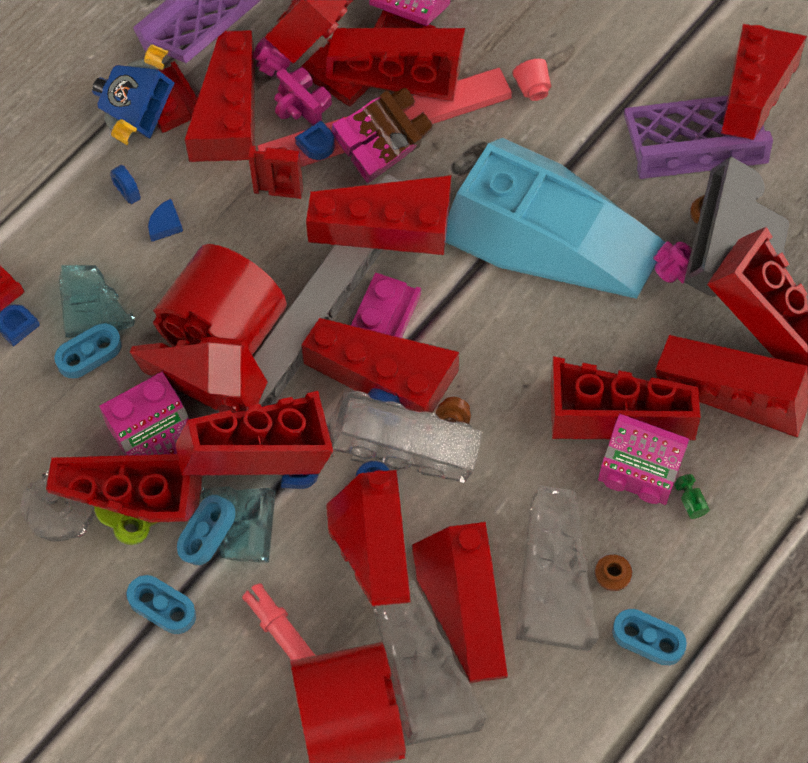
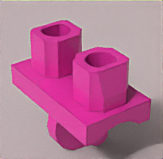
(296, 100)

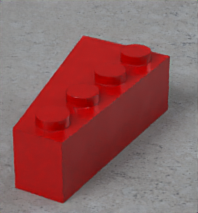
(304, 24)
(383, 215)
(764, 296)
(382, 361)
(590, 400)

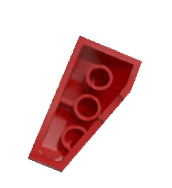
(212, 372)
(128, 484)
(370, 533)
(460, 586)

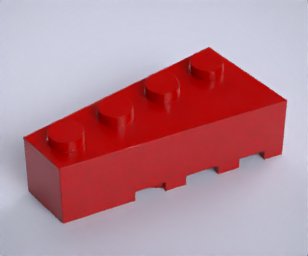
(398, 58)
(759, 74)
(225, 109)
(739, 382)
(258, 441)

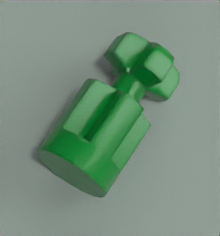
(692, 498)

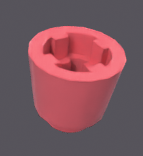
(533, 78)

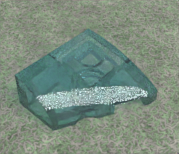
(89, 301)
(252, 528)

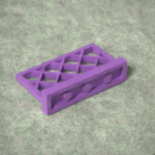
(168, 21)
(698, 153)

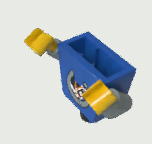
(134, 95)

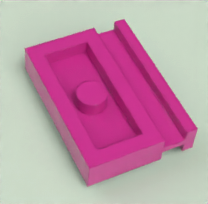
(387, 306)

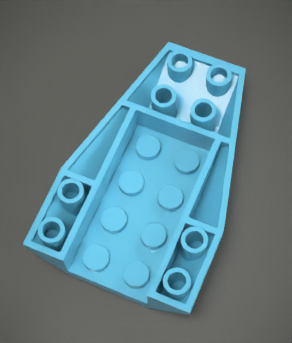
(548, 223)

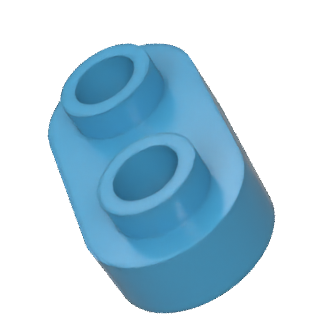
(87, 350)
(206, 530)
(163, 605)
(650, 634)

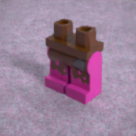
(381, 133)

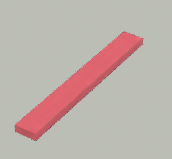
(470, 95)

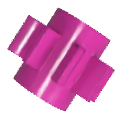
(269, 58)
(672, 261)

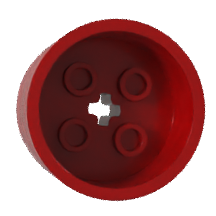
(220, 297)
(349, 706)

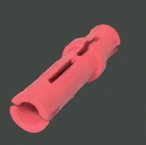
(276, 622)

